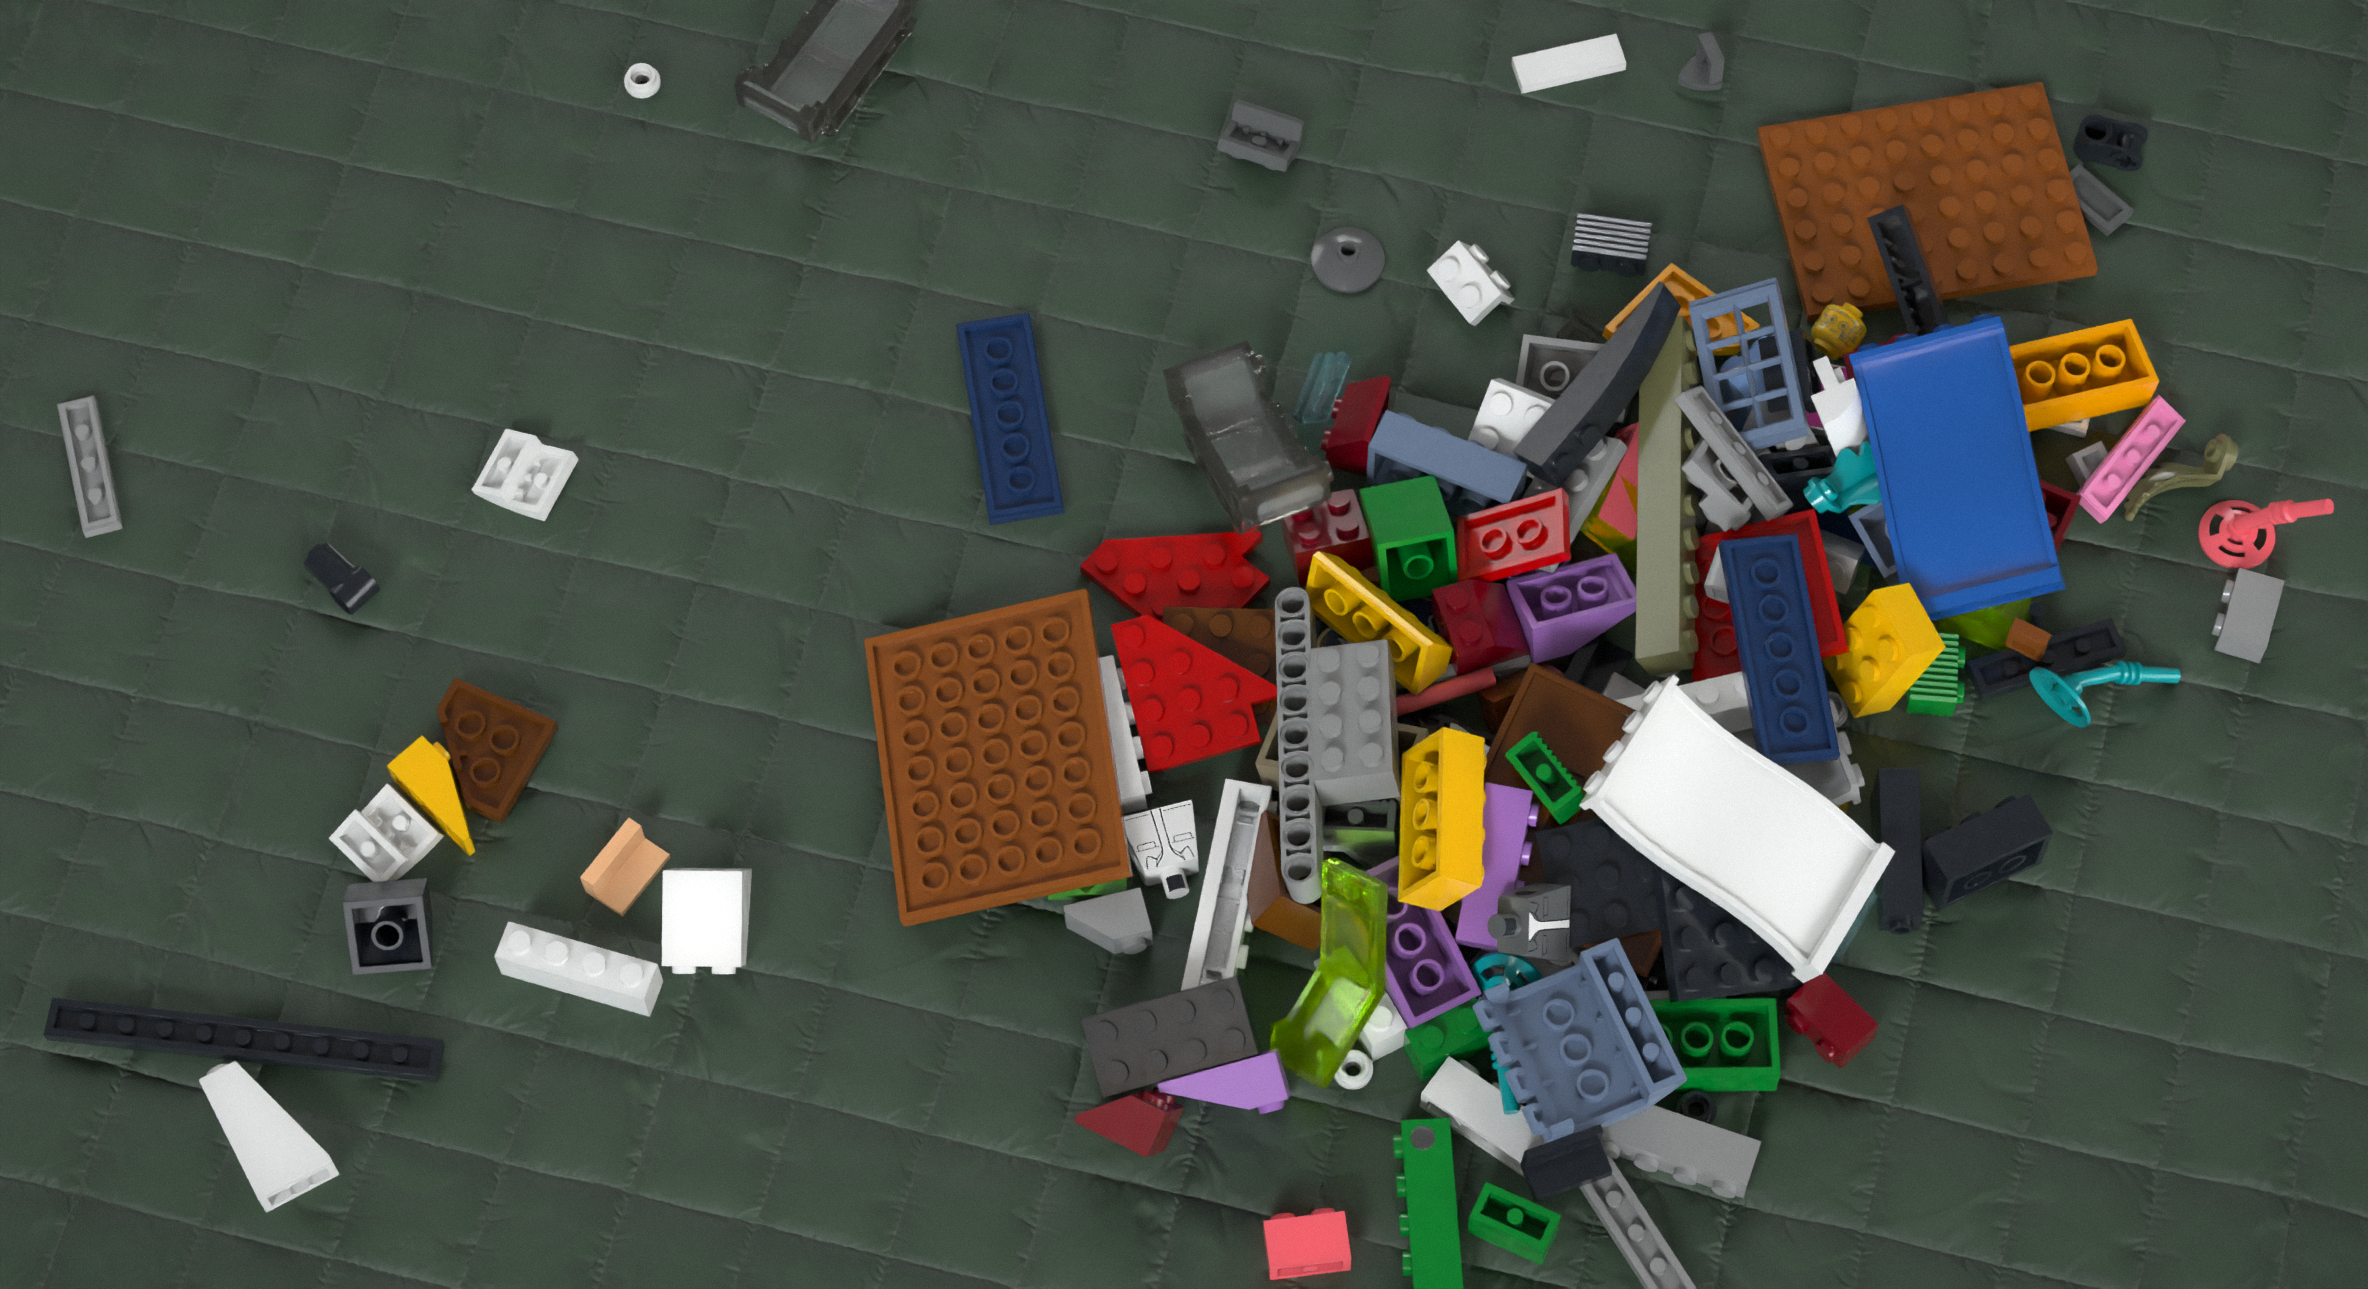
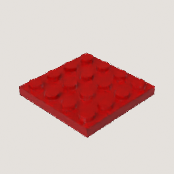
(1714, 624)

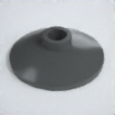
(1351, 272)

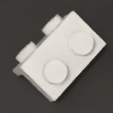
(1470, 281)

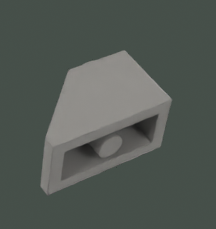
(1112, 921)

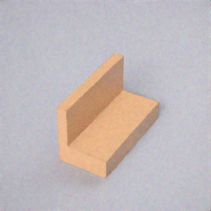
(624, 868)

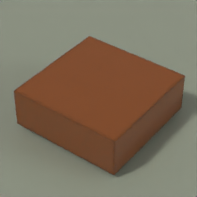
(2027, 639)

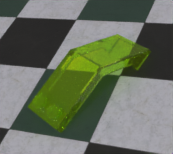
(1345, 983)

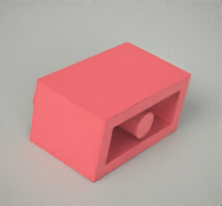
(1307, 1244)

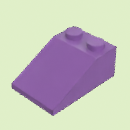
(1571, 605)
(1241, 1083)

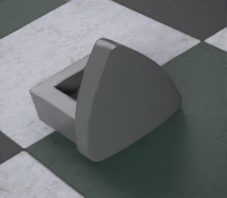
(1706, 68)

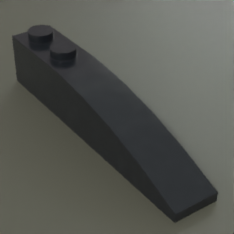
(1908, 270)
(1599, 391)

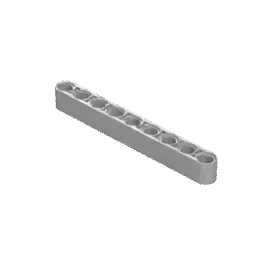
(1297, 758)

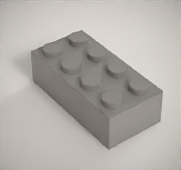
(1354, 722)

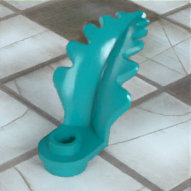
(1849, 483)

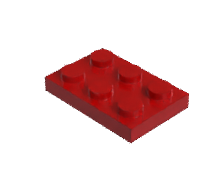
(1514, 537)

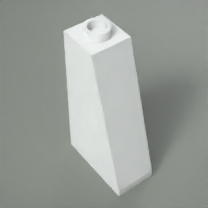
(268, 1142)

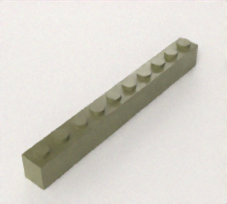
(1667, 511)

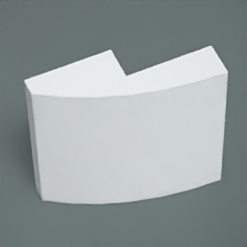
(525, 474)
(386, 836)

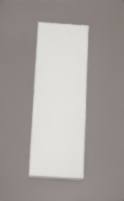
(1568, 63)

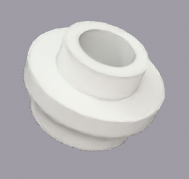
(638, 73)
(1357, 1059)

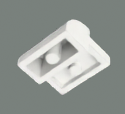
(1839, 408)

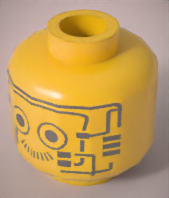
(1838, 330)

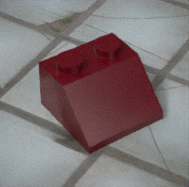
(1356, 423)
(1478, 624)
(1136, 1121)

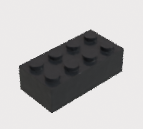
(1171, 1035)

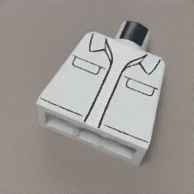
(1164, 846)

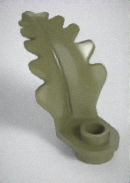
(2219, 457)

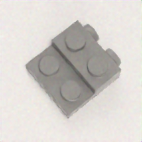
(1724, 498)

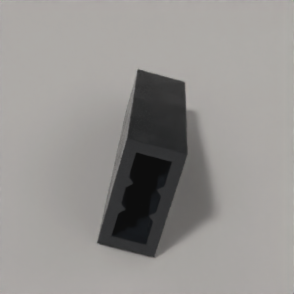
(1898, 824)

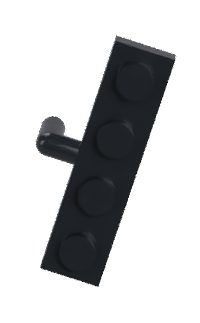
(2064, 655)

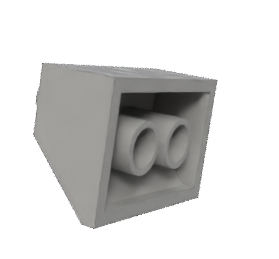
(1553, 363)

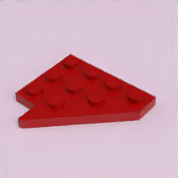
(1178, 571)
(1186, 695)

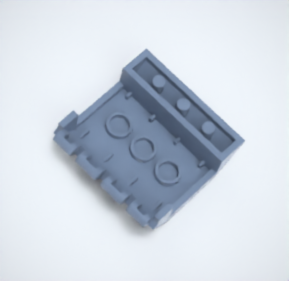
(1581, 1044)

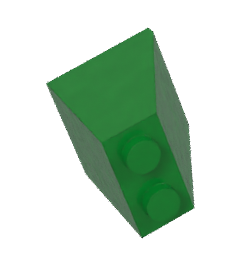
(1410, 537)

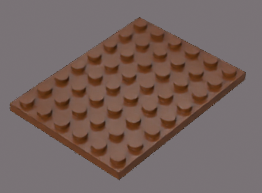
(1970, 167)
(996, 758)

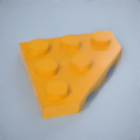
(1685, 290)

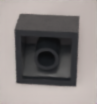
(389, 926)

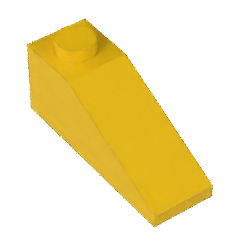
(429, 781)

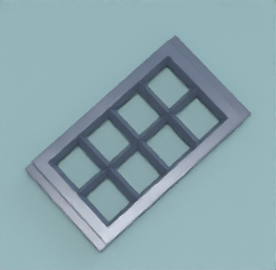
(1734, 301)

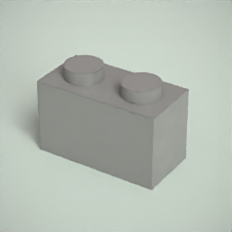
(2248, 614)

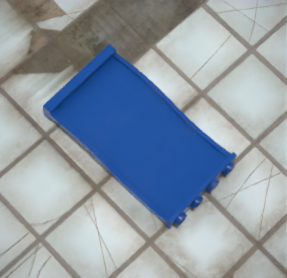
(1957, 468)

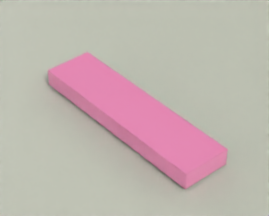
(2129, 459)

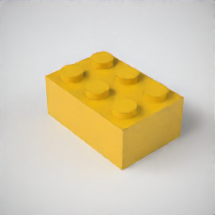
(1888, 650)

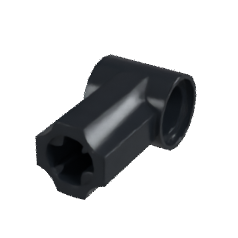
(347, 584)

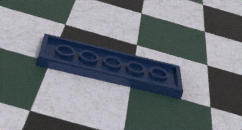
(1009, 419)
(1778, 649)

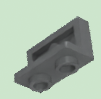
(1262, 136)

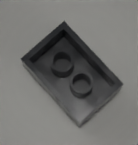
(1983, 850)

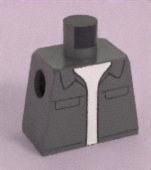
(1533, 922)

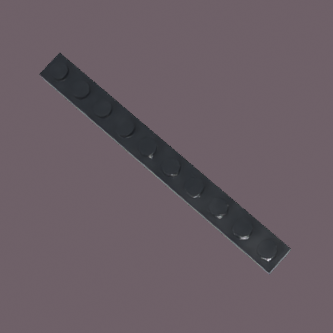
(244, 1039)

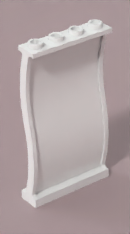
(1736, 828)

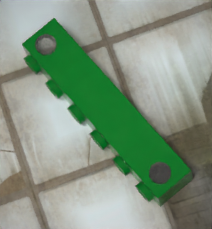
(1429, 1204)

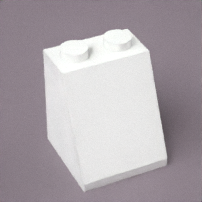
(705, 918)

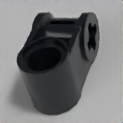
(2111, 142)

